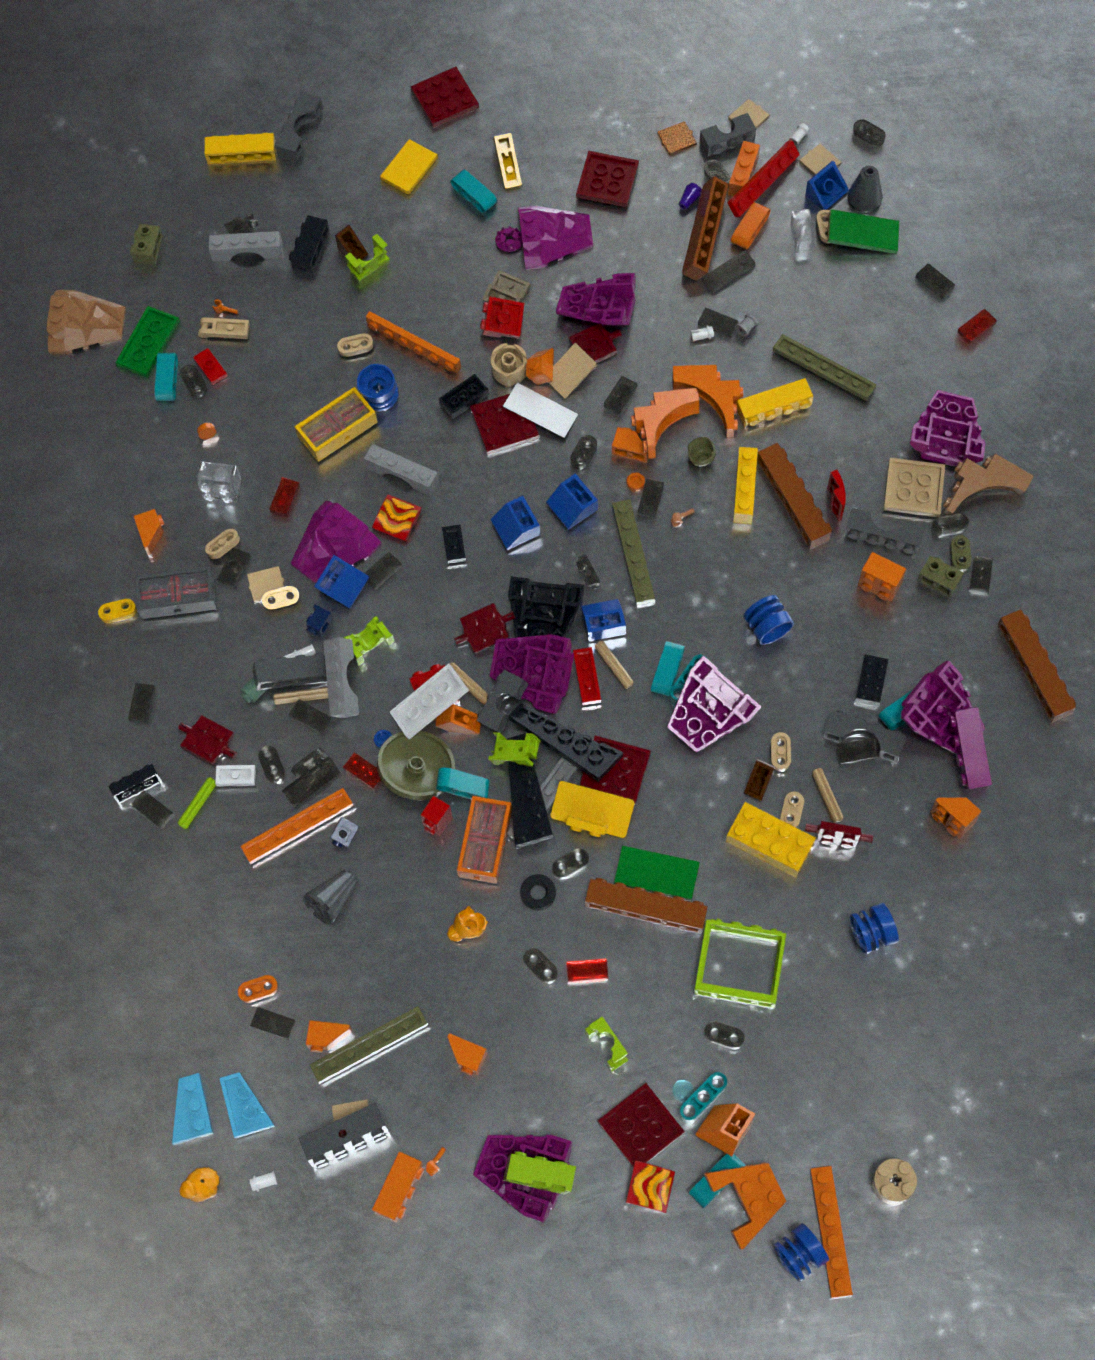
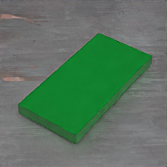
(863, 231)
(147, 341)
(657, 872)

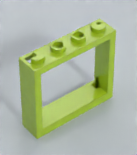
(732, 994)

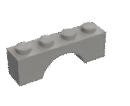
(225, 246)
(385, 462)
(342, 700)

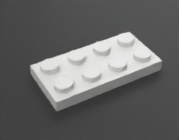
(429, 701)

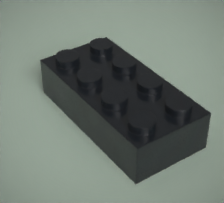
(463, 396)
(871, 680)
(134, 783)

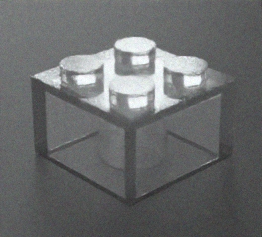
(219, 482)

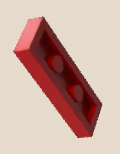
(587, 676)

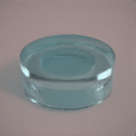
(682, 1090)

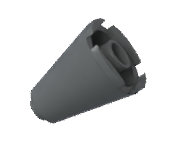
(866, 190)
(331, 896)

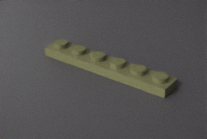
(824, 367)
(633, 552)
(368, 1044)

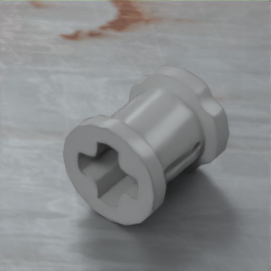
(746, 325)

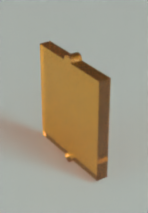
(677, 138)

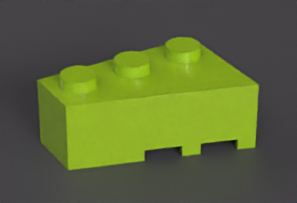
(539, 1173)

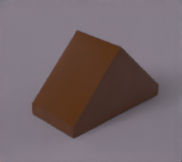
(349, 243)
(759, 779)

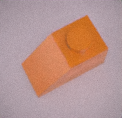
(540, 366)
(628, 445)
(150, 529)
(458, 720)
(325, 1035)
(467, 1054)

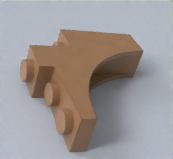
(996, 474)

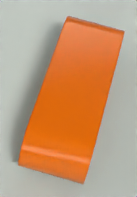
(750, 225)

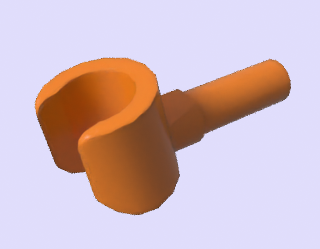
(220, 308)
(431, 1166)

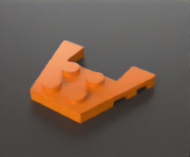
(757, 1193)

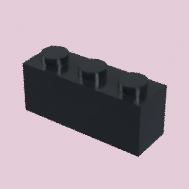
(309, 243)

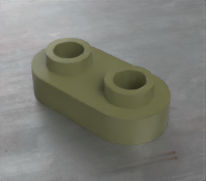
(960, 552)

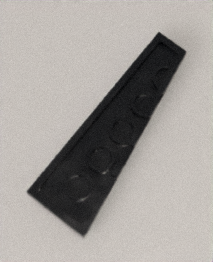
(578, 749)
(528, 805)

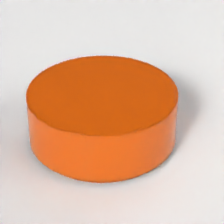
(206, 431)
(635, 482)

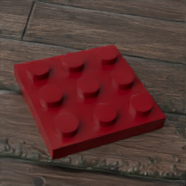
(444, 97)
(607, 179)
(500, 426)
(626, 776)
(641, 1126)

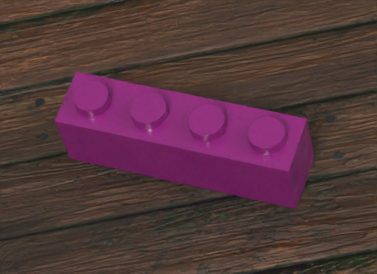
(970, 747)

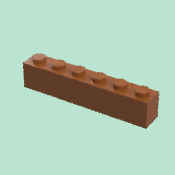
(705, 228)
(794, 495)
(1037, 666)
(645, 905)

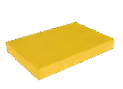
(409, 167)

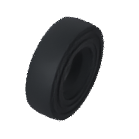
(529, 883)

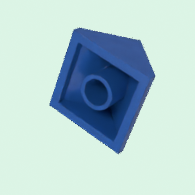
(826, 186)

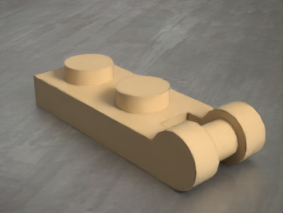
(224, 328)

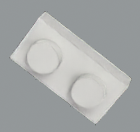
(235, 775)

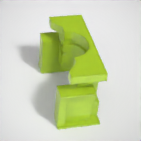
(360, 268)
(368, 639)
(515, 750)
(618, 1052)

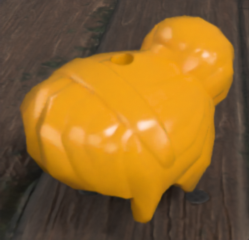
(467, 919)
(197, 1191)

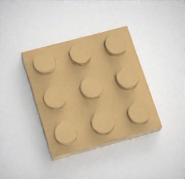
(914, 487)

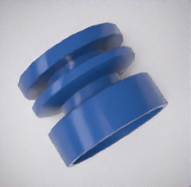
(378, 387)
(768, 619)
(872, 929)
(801, 1252)

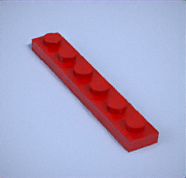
(763, 178)

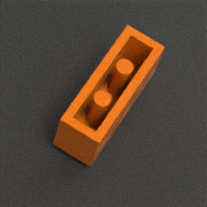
(744, 166)
(398, 1187)

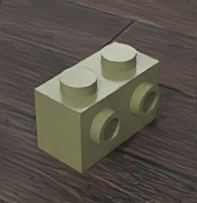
(146, 244)
(940, 576)

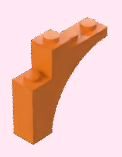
(710, 388)
(663, 411)

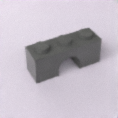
(716, 141)
(506, 686)

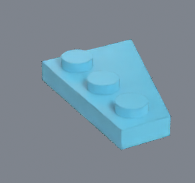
(243, 1107)
(191, 1111)

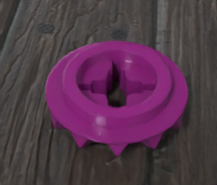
(510, 245)

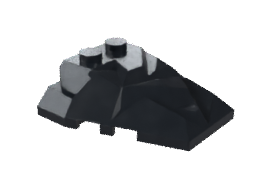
(543, 606)

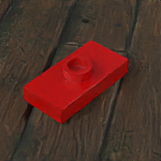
(210, 366)

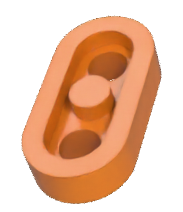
(258, 989)

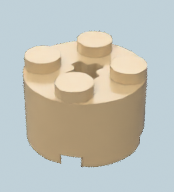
(508, 364)
(902, 1173)

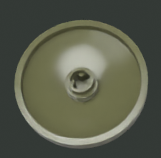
(412, 764)

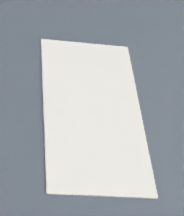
(540, 410)

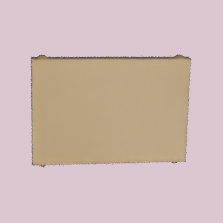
(571, 370)

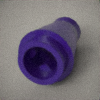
(690, 195)

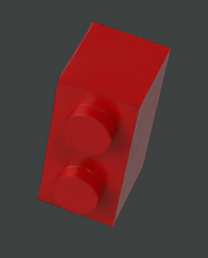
(436, 816)

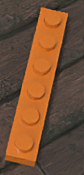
(413, 342)
(296, 826)
(831, 1232)

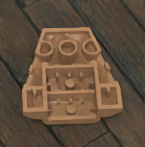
(81, 321)

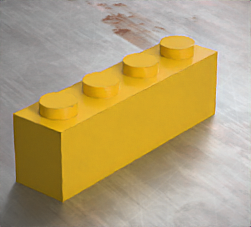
(240, 148)
(774, 402)
(745, 485)

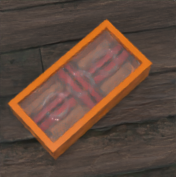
(484, 839)

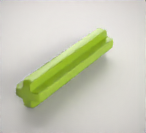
(197, 803)

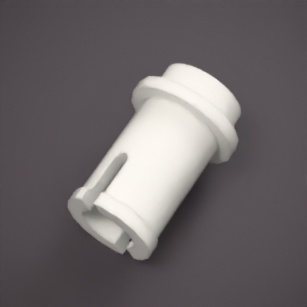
(801, 131)
(702, 333)
(263, 1181)

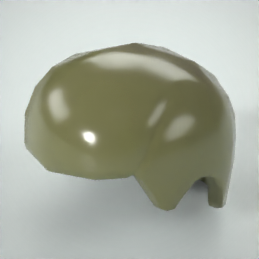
(701, 451)

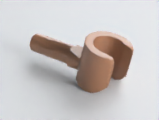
(677, 517)

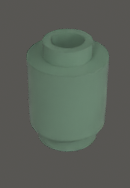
(249, 691)

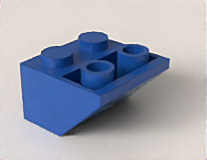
(572, 502)
(515, 523)
(341, 581)
(603, 620)

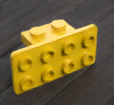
(592, 810)

